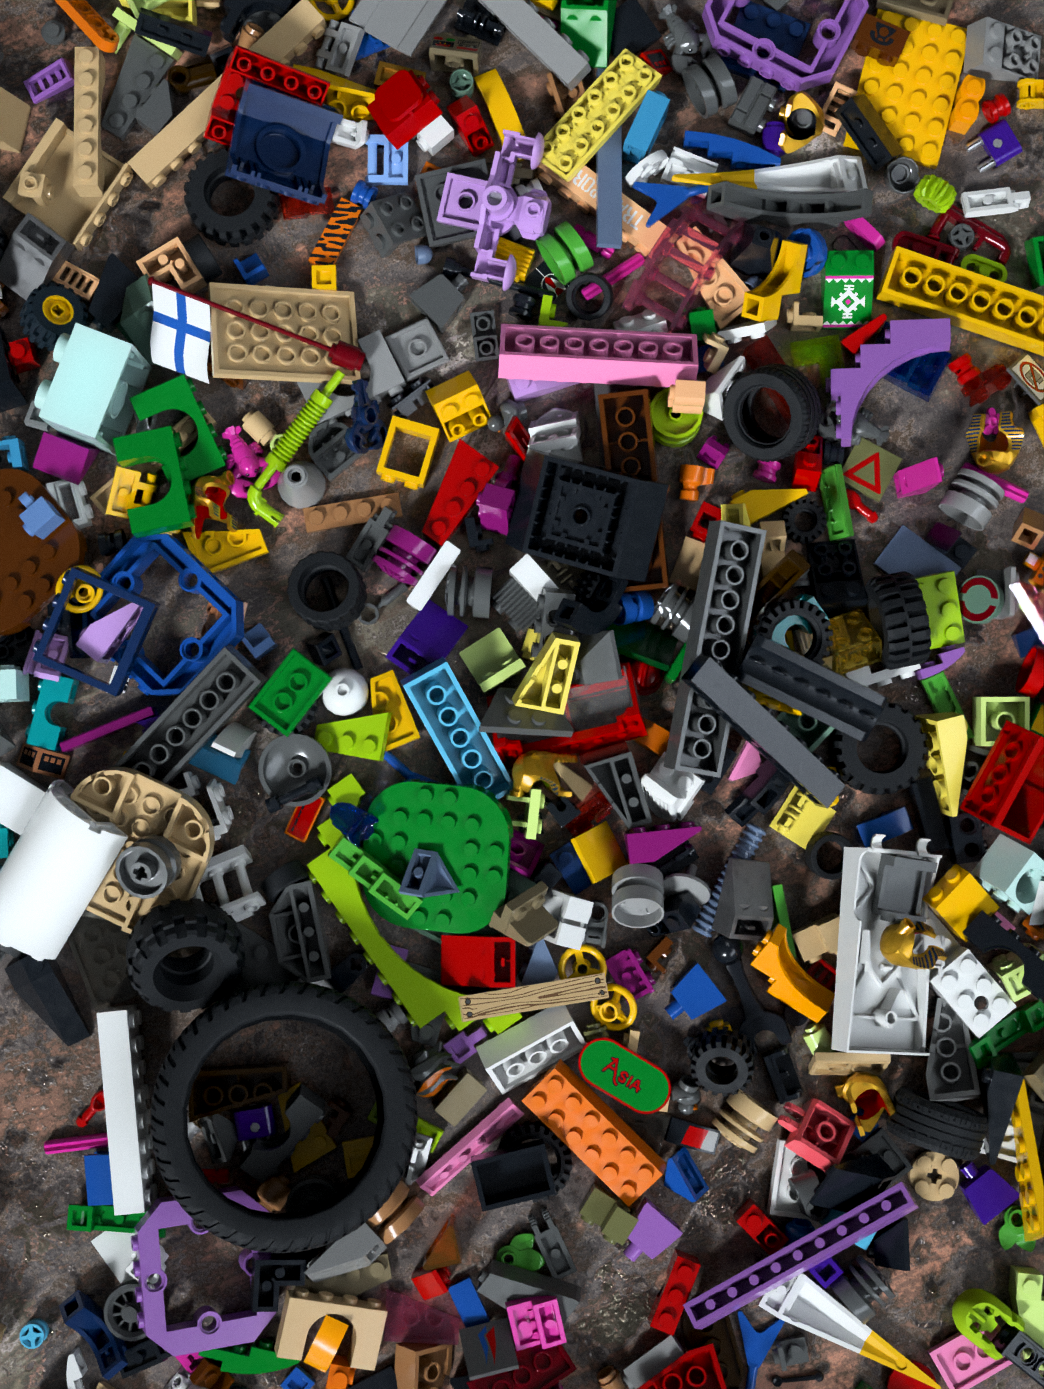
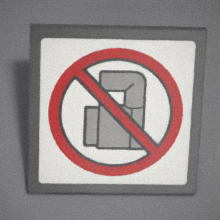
(1029, 376)

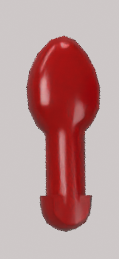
(855, 503)
(96, 1104)

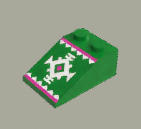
(847, 289)

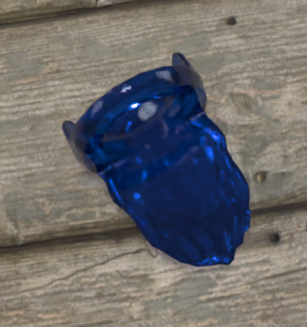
(353, 822)

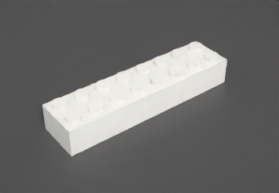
(126, 1109)

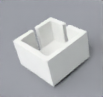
(571, 915)

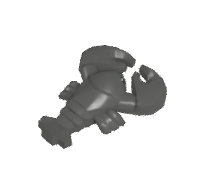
(684, 38)
(862, 427)

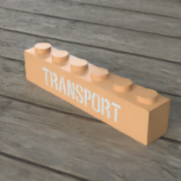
(583, 191)

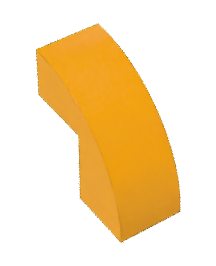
(325, 1343)

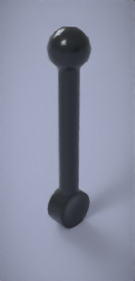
(777, 1380)

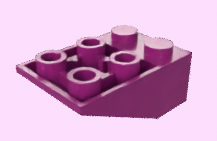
(651, 845)

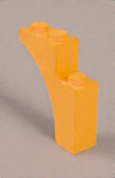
(787, 978)

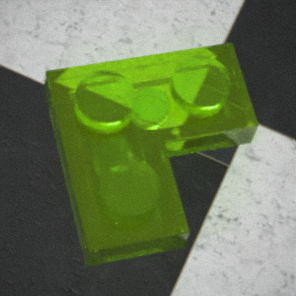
(821, 351)

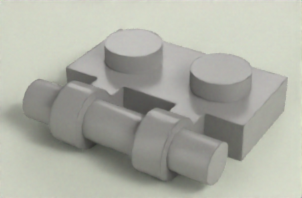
(344, 49)

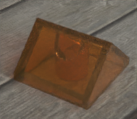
(446, 1248)

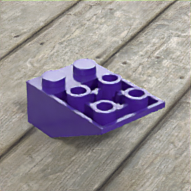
(426, 639)

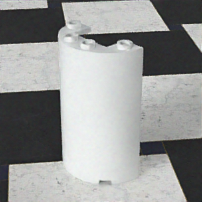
(54, 873)

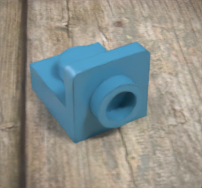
(17, 456)

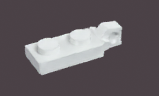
(993, 202)

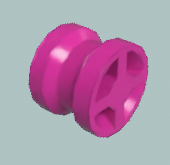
(766, 471)

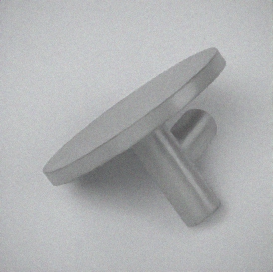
(681, 882)

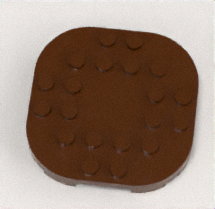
(29, 563)

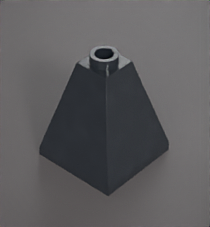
(756, 251)

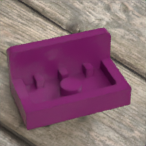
(628, 973)

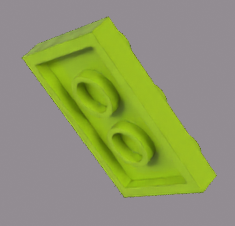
(942, 608)

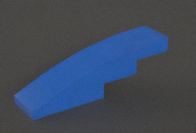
(741, 154)

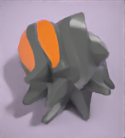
(432, 1070)

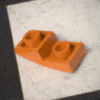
(656, 740)

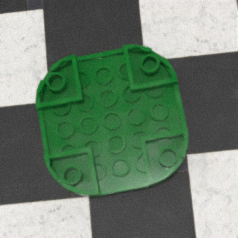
(468, 833)

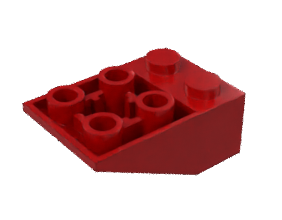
(478, 960)

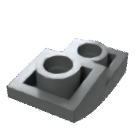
(484, 335)

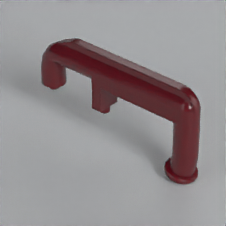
(981, 232)

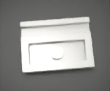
(686, 163)

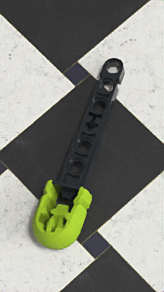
(1010, 1339)

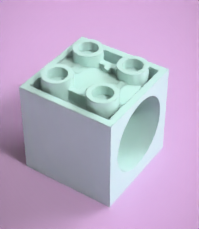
(1010, 874)

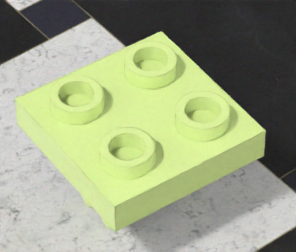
(532, 823)

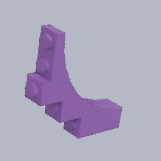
(902, 342)

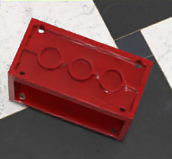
(1011, 784)

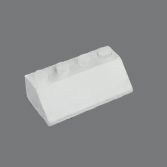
(531, 1047)

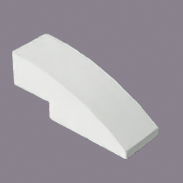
(234, 739)

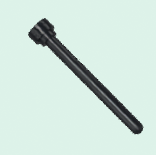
(453, 268)

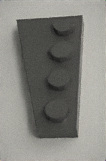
(139, 74)

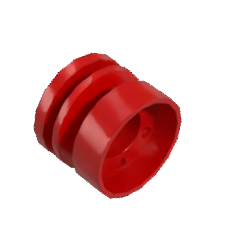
(1031, 674)

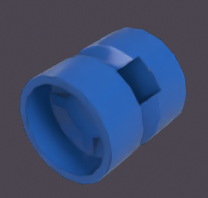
(636, 607)

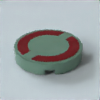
(980, 599)

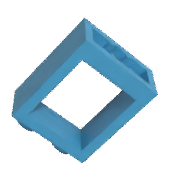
(645, 127)

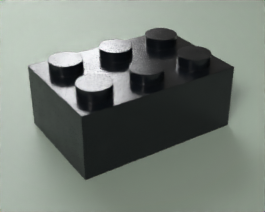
(513, 1175)

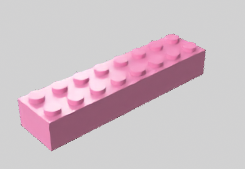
(596, 355)

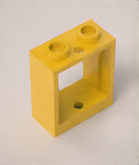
(415, 429)

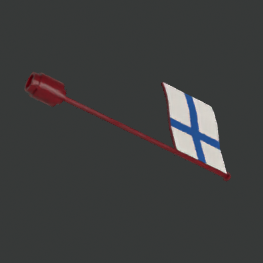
(184, 326)

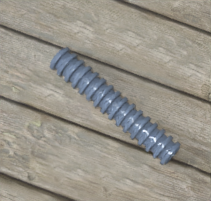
(744, 850)

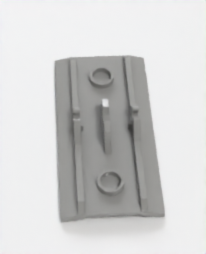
(397, 22)

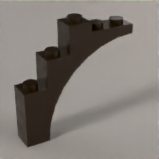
(777, 582)

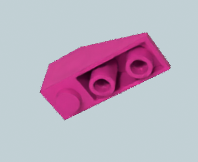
(918, 478)

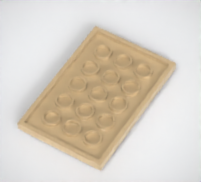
(258, 353)

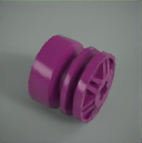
(404, 555)

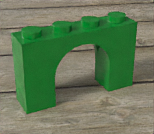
(179, 395)
(174, 509)

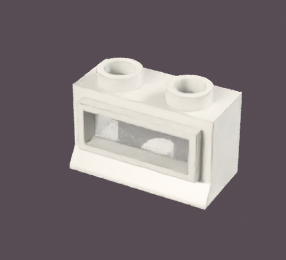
(73, 501)

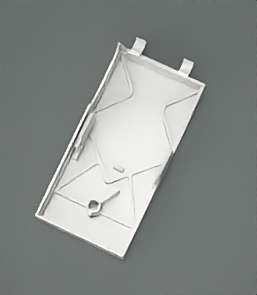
(875, 1002)

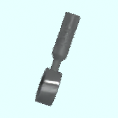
(385, 600)

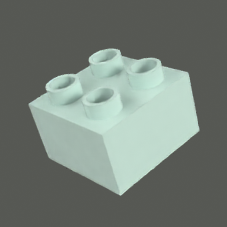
(92, 387)

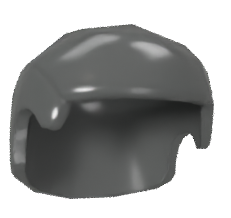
(901, 175)

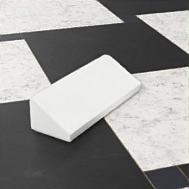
(433, 576)

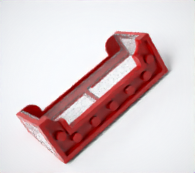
(597, 712)

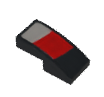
(692, 1135)

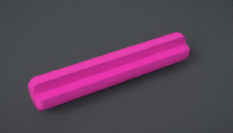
(614, 275)
(1011, 490)
(76, 1143)

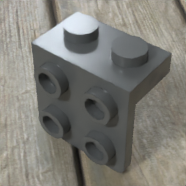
(393, 222)

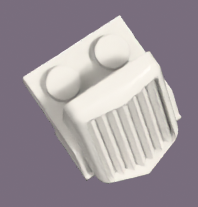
(557, 434)
(670, 791)

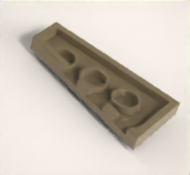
(355, 1281)

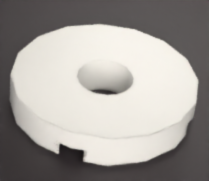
(645, 168)

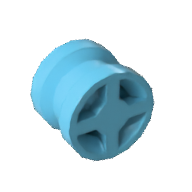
(31, 1338)

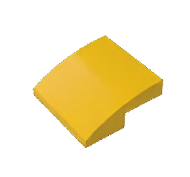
(599, 852)

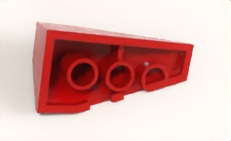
(692, 1370)

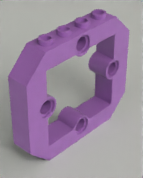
(779, 66)
(190, 1335)

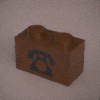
(879, 40)

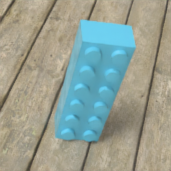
(456, 728)

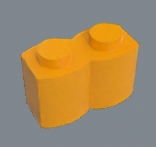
(966, 104)

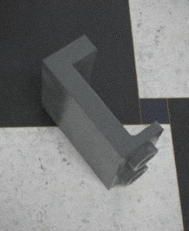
(900, 887)

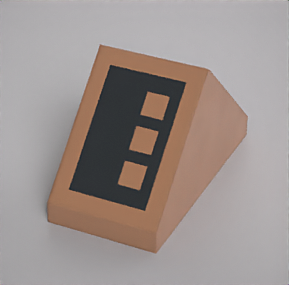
(43, 761)

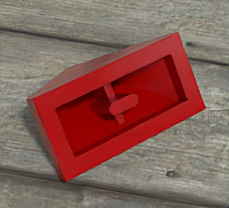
(517, 437)

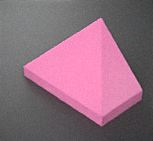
(746, 763)

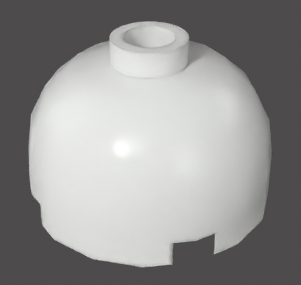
(346, 692)

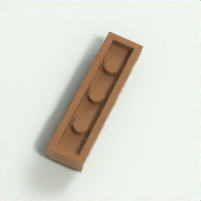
(349, 512)

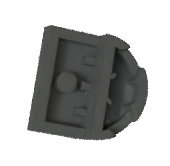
(329, 449)

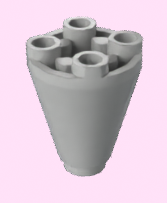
(305, 491)

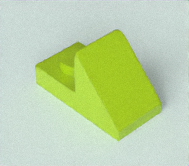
(548, 311)

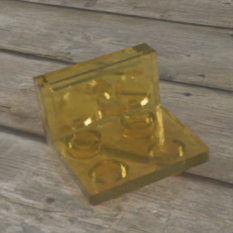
(854, 642)

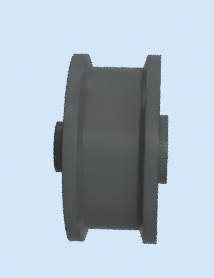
(122, 1311)

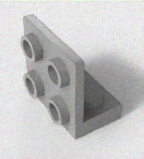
(1004, 578)

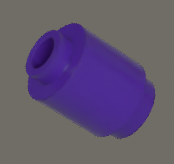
(771, 137)

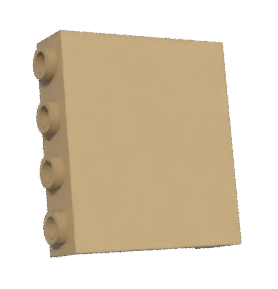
(68, 213)

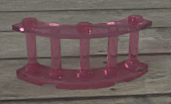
(665, 248)

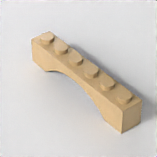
(88, 90)

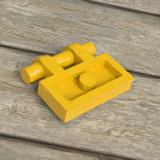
(124, 491)

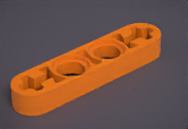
(91, 24)

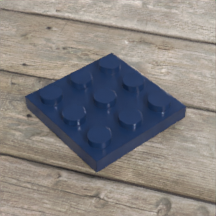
(762, 22)

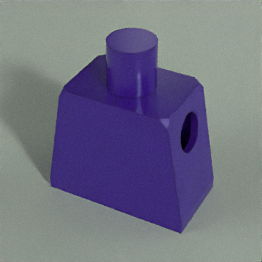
(986, 1191)

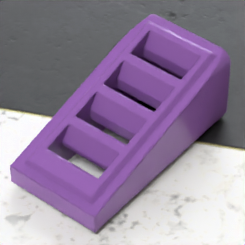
(46, 73)

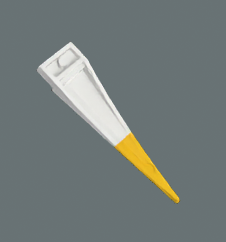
(816, 176)
(814, 1310)

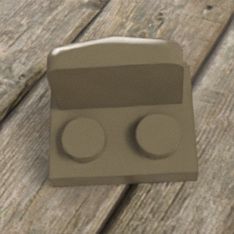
(525, 917)

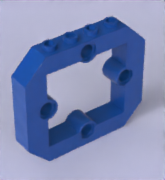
(228, 629)

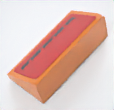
(304, 820)

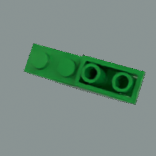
(242, 1360)

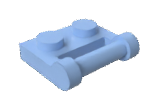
(394, 162)

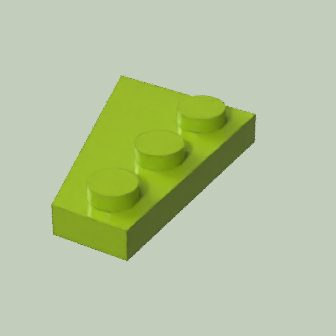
(357, 736)

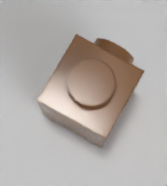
(1028, 528)

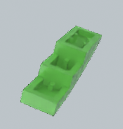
(374, 876)

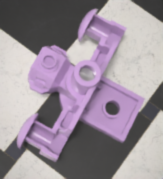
(498, 207)

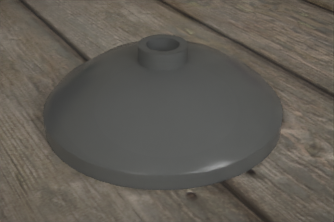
(278, 769)

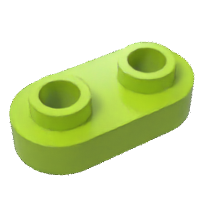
(984, 266)

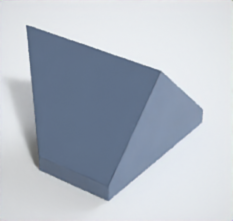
(427, 876)

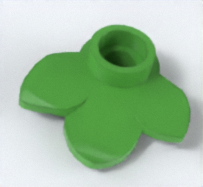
(1013, 1232)
(522, 1252)

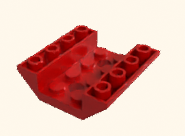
(247, 63)

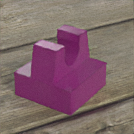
(713, 452)

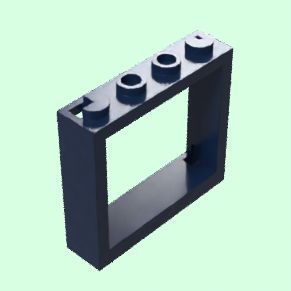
(132, 649)

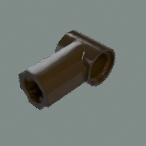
(195, 76)

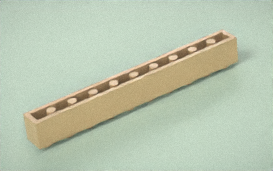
(186, 130)

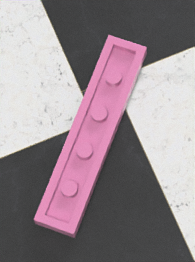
(469, 1145)

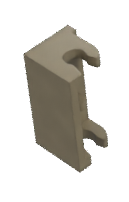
(459, 1096)

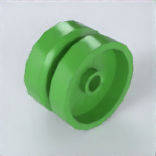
(564, 252)

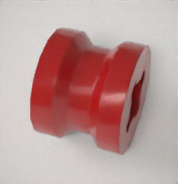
(996, 108)

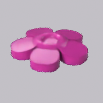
(991, 422)

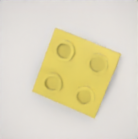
(800, 818)

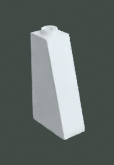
(533, 580)

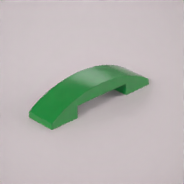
(1010, 1028)
(102, 1218)

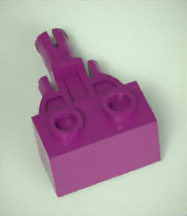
(498, 500)

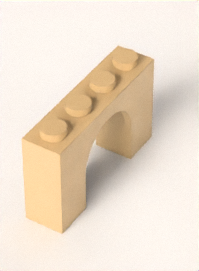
(304, 1308)

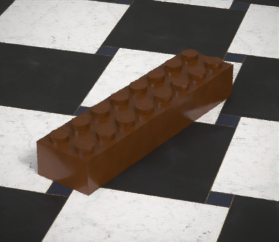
(631, 450)

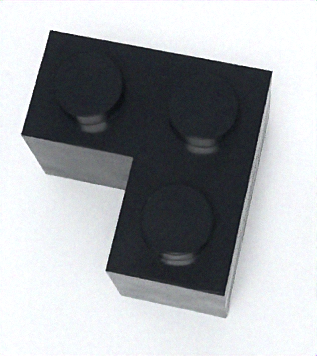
(269, 1273)

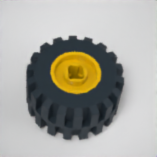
(50, 313)

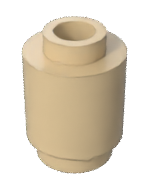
(259, 427)

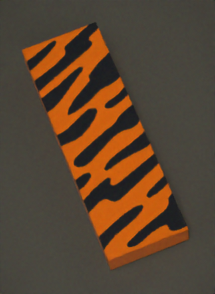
(336, 233)

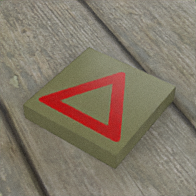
(870, 469)

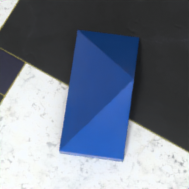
(684, 1177)

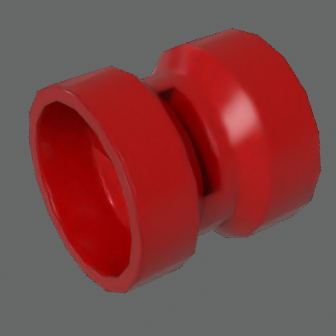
(964, 369)

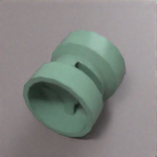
(460, 79)

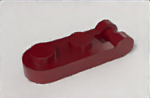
(925, 246)

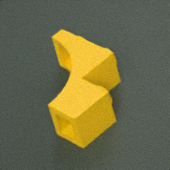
(784, 279)

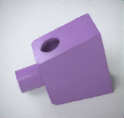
(652, 1232)

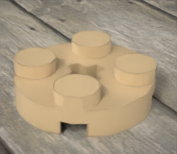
(943, 1186)

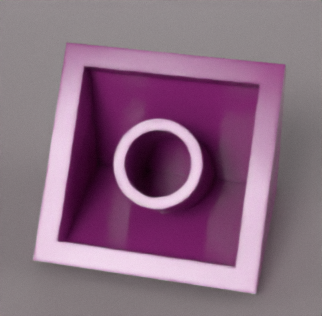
(64, 457)
(524, 854)

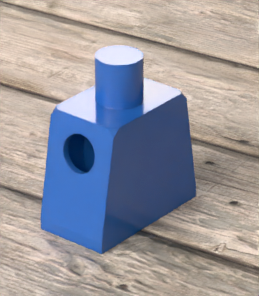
(694, 994)

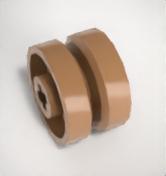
(397, 1215)

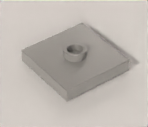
(416, 349)

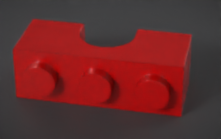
(676, 1290)

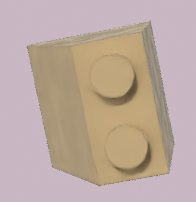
(13, 121)

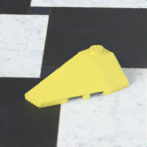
(946, 756)

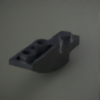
(759, 795)

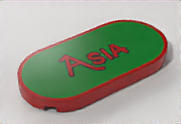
(624, 1075)

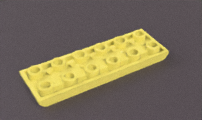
(598, 114)

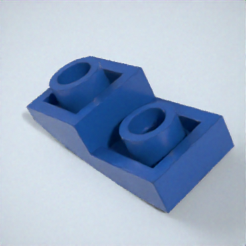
(890, 823)

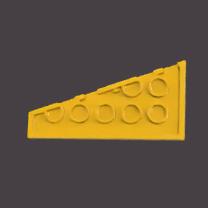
(1028, 1169)

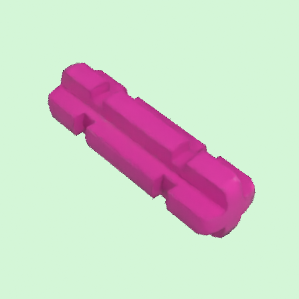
(590, 241)

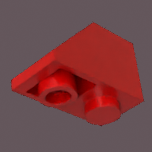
(470, 125)
(808, 466)
(760, 1227)
(432, 1282)

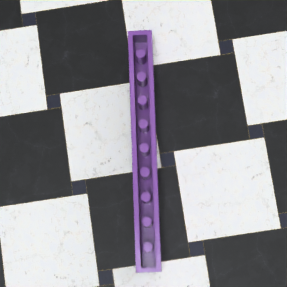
(800, 1256)

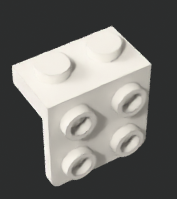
(224, 813)

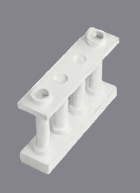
(222, 863)

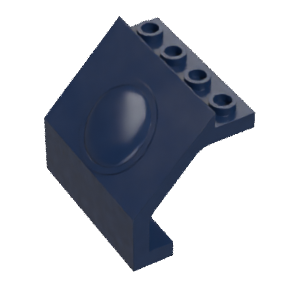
(281, 142)

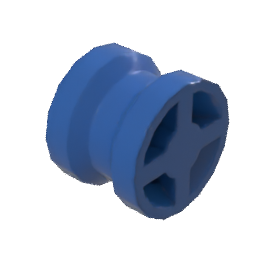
(363, 194)

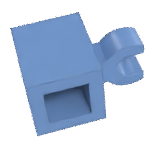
(40, 516)

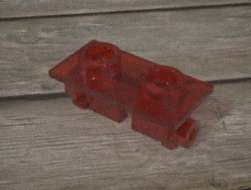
(995, 379)
(594, 808)

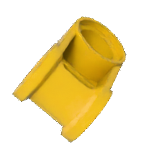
(1030, 94)

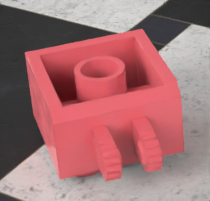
(817, 1133)

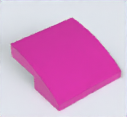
(535, 1322)

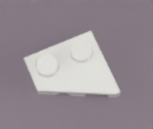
(754, 329)

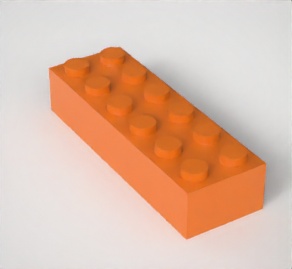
(594, 1132)

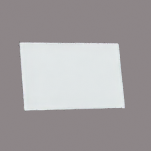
(116, 1252)

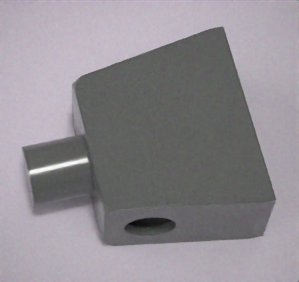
(440, 300)

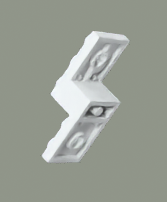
(964, 981)

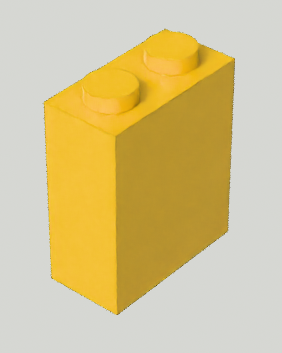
(958, 900)

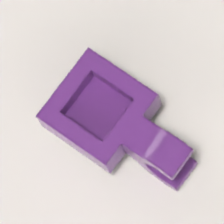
(463, 1045)

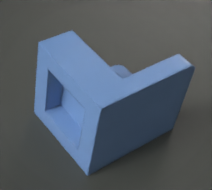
(259, 641)

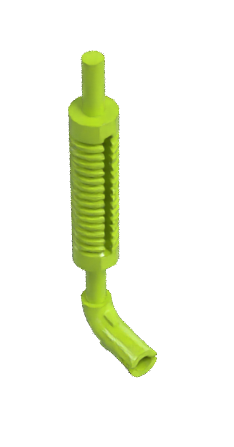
(288, 445)

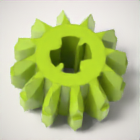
(935, 193)

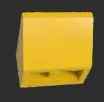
(459, 406)

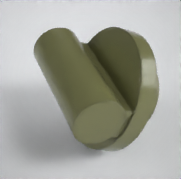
(595, 1030)

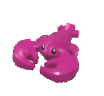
(245, 462)

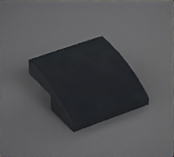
(632, 29)

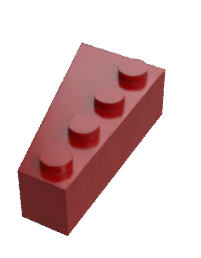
(458, 492)

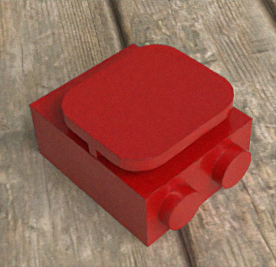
(404, 107)

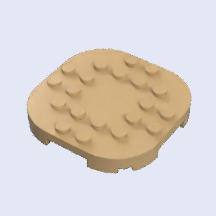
(142, 808)

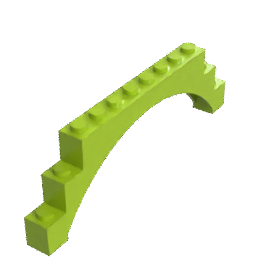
(418, 994)

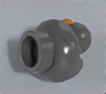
(507, 410)
(686, 1093)

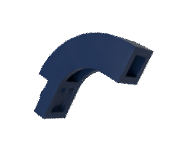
(88, 1320)

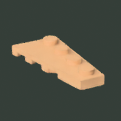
(725, 289)

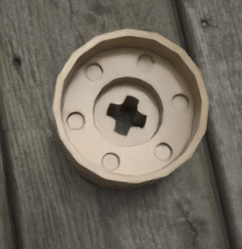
(744, 1121)

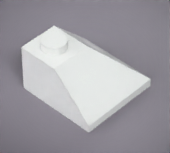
(719, 384)

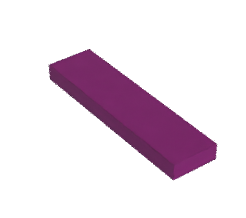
(108, 729)

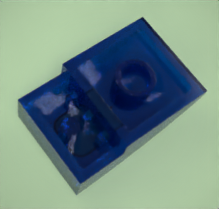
(918, 375)

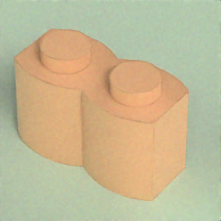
(687, 396)

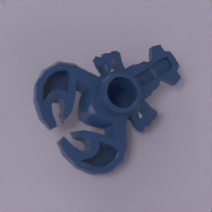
(364, 420)

